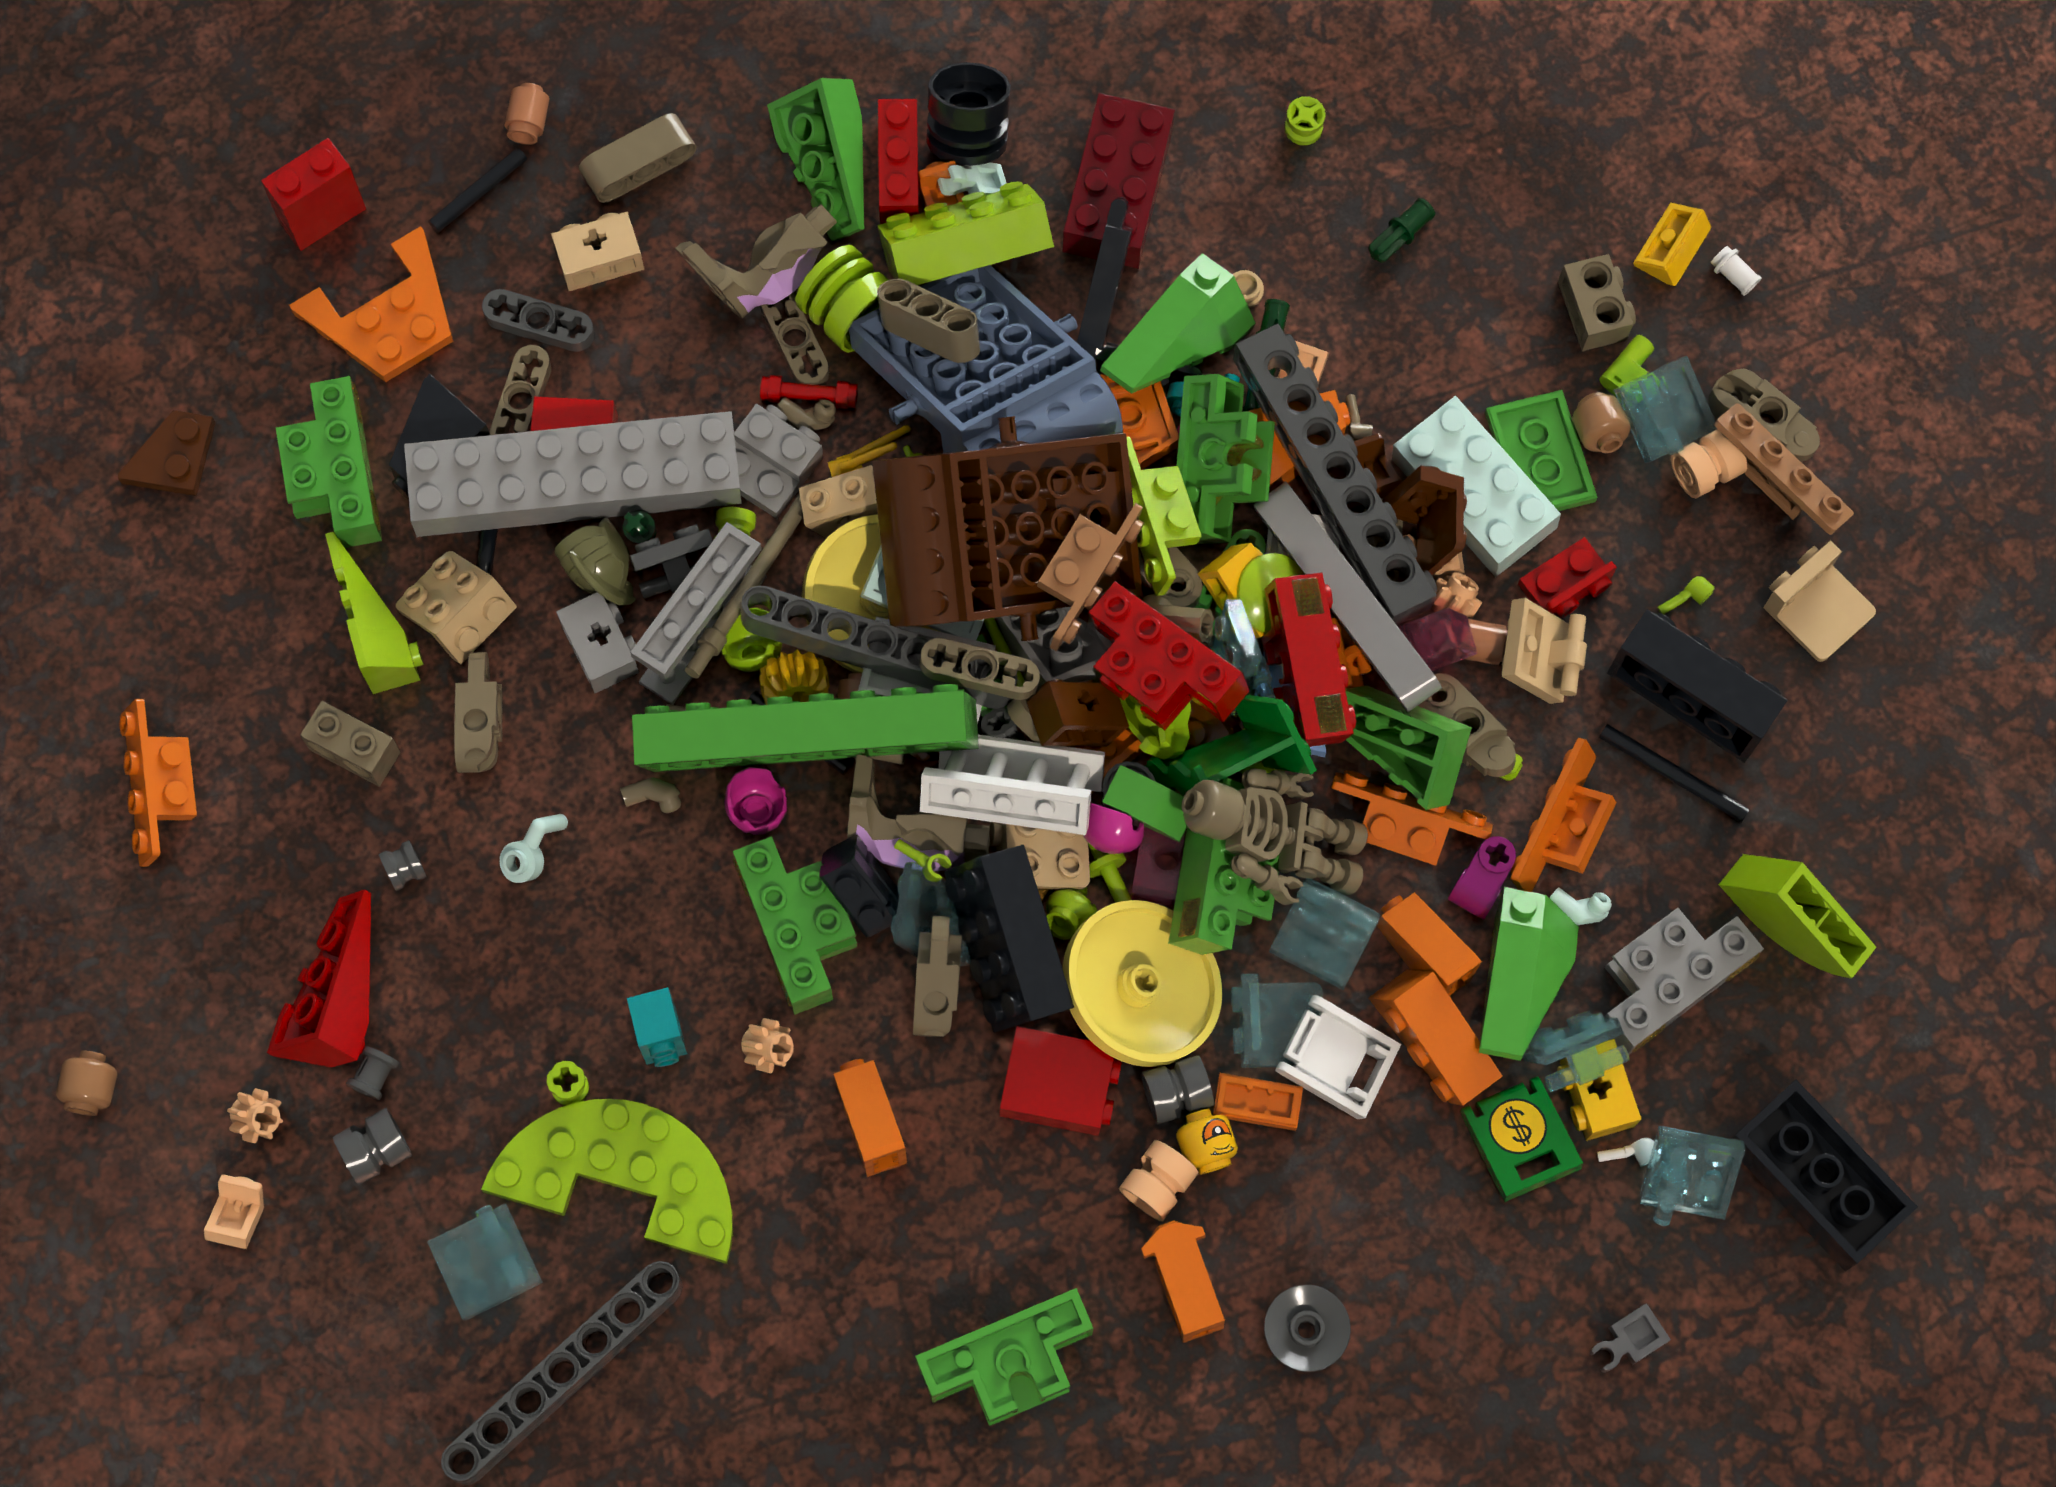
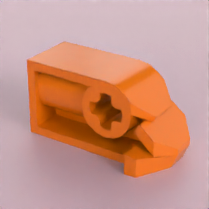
(1185, 1279)

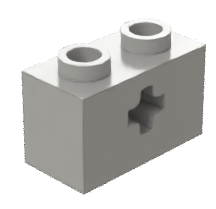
(585, 622)

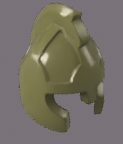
(597, 561)

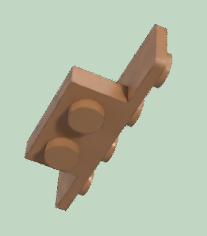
(1781, 473)
(1080, 566)

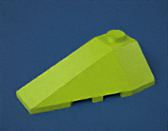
(377, 638)

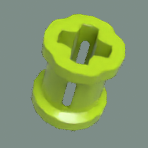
(556, 1078)

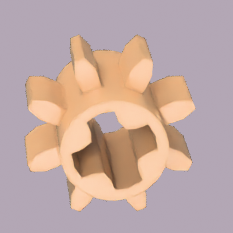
(1458, 594)
(767, 1045)
(255, 1115)

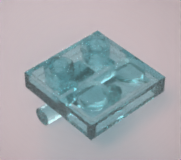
(1666, 409)
(1238, 646)
(1325, 933)
(1577, 1045)
(1690, 1174)
(484, 1261)

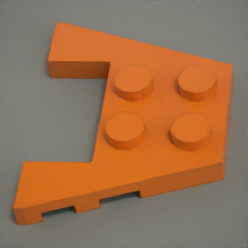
(393, 327)
(1146, 421)

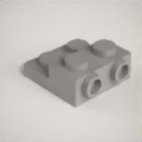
(774, 458)

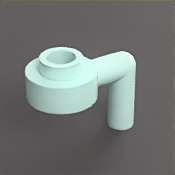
(528, 850)

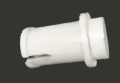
(1735, 270)

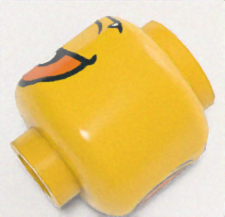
(1207, 1141)

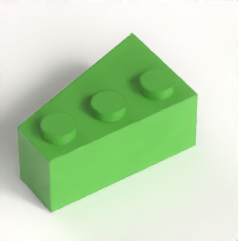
(1412, 746)

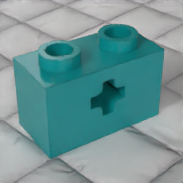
(657, 1027)

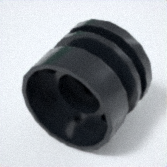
(968, 113)

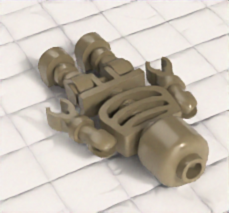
(1262, 826)

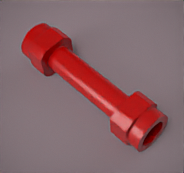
(774, 389)

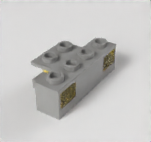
(1672, 971)

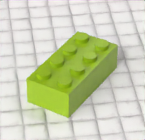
(965, 234)

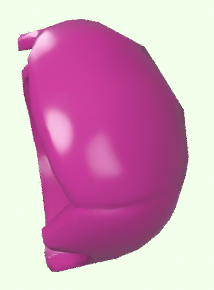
(755, 801)
(1112, 831)

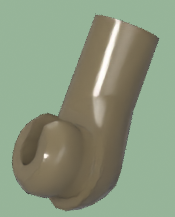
(815, 418)
(655, 790)

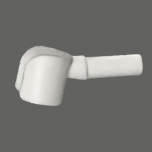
(1641, 1149)

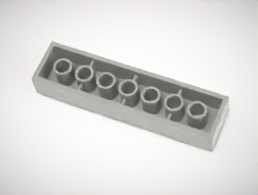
(572, 474)

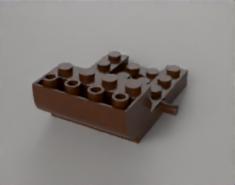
(981, 525)

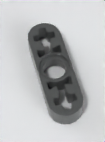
(508, 323)

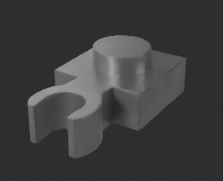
(1634, 1336)

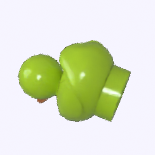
(1067, 911)

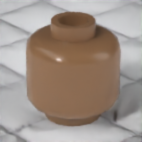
(1600, 422)
(86, 1083)

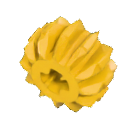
(794, 676)

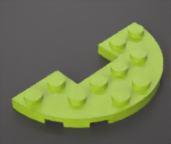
(625, 1148)

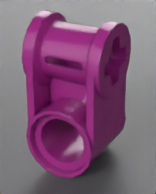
(1481, 881)

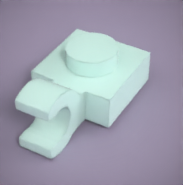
(975, 178)

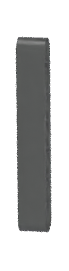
(855, 648)
(541, 1378)

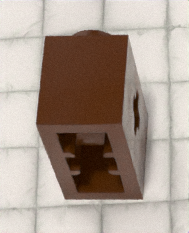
(1076, 714)

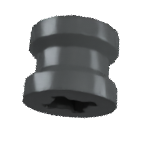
(402, 865)

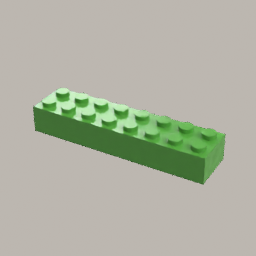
(805, 730)

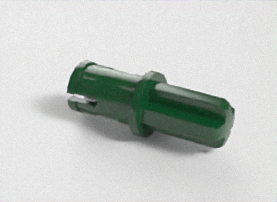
(1401, 230)
(639, 527)

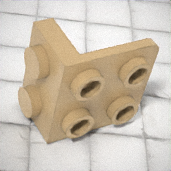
(1818, 603)
(456, 604)
(1055, 857)

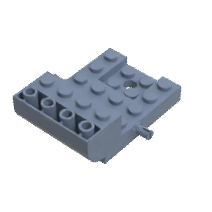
(1022, 371)

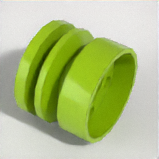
(839, 292)

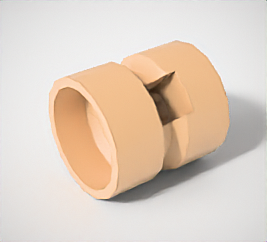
(1707, 463)
(1158, 1180)

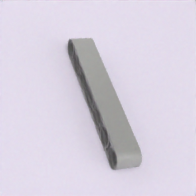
(1352, 600)

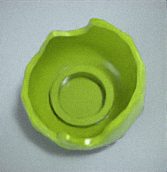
(746, 650)

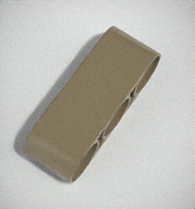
(637, 157)
(929, 320)

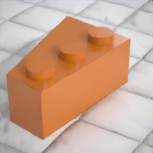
(1436, 1035)

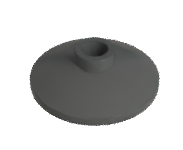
(1320, 1310)

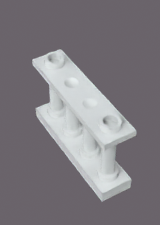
(1048, 793)

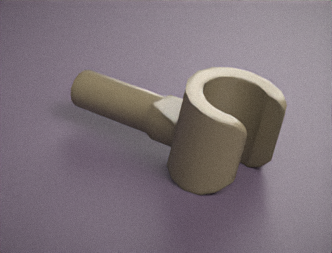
(1356, 429)

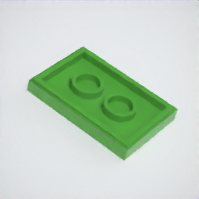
(1545, 446)

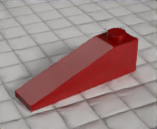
(332, 1007)

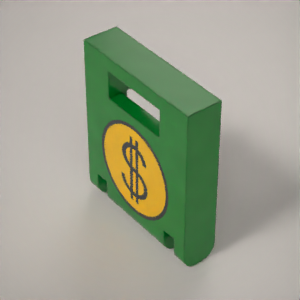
(1517, 1130)

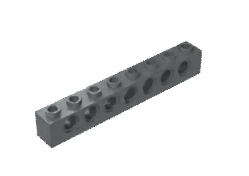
(1276, 350)

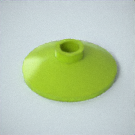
(1256, 578)

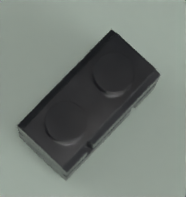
(860, 885)

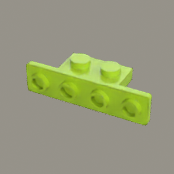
(1166, 518)

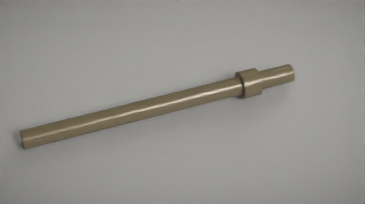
(715, 638)

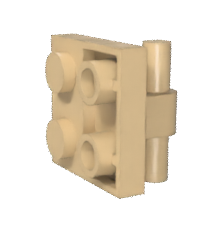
(1544, 651)

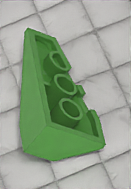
(825, 142)
(1189, 322)
(1527, 965)

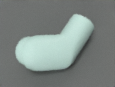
(1583, 910)

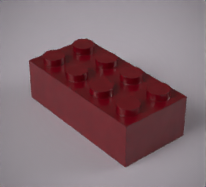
(1120, 159)

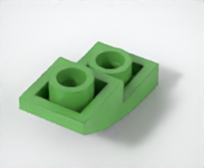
(1147, 803)

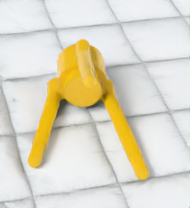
(866, 453)

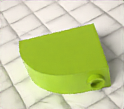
(1798, 913)

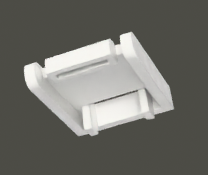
(1329, 1052)

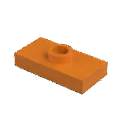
(1258, 1101)

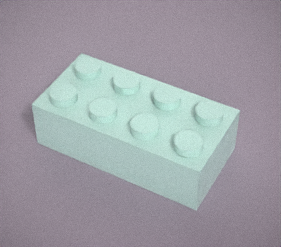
(1503, 507)

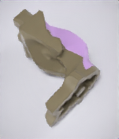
(777, 262)
(922, 831)

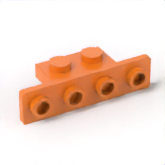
(158, 779)
(1568, 823)
(1402, 824)

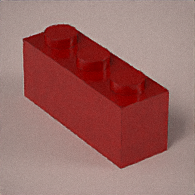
(898, 157)

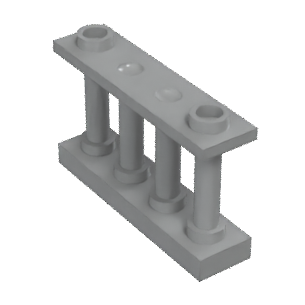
(691, 609)

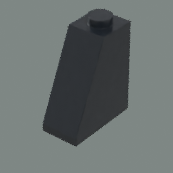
(433, 418)

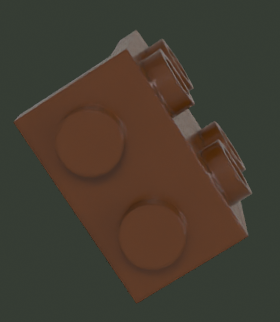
(1437, 506)

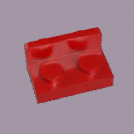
(1568, 578)

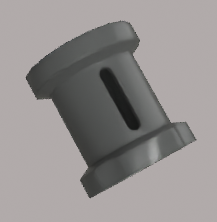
(1000, 725)
(372, 1073)

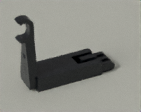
(1106, 285)

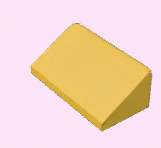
(1673, 243)

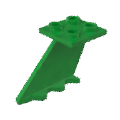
(1267, 738)

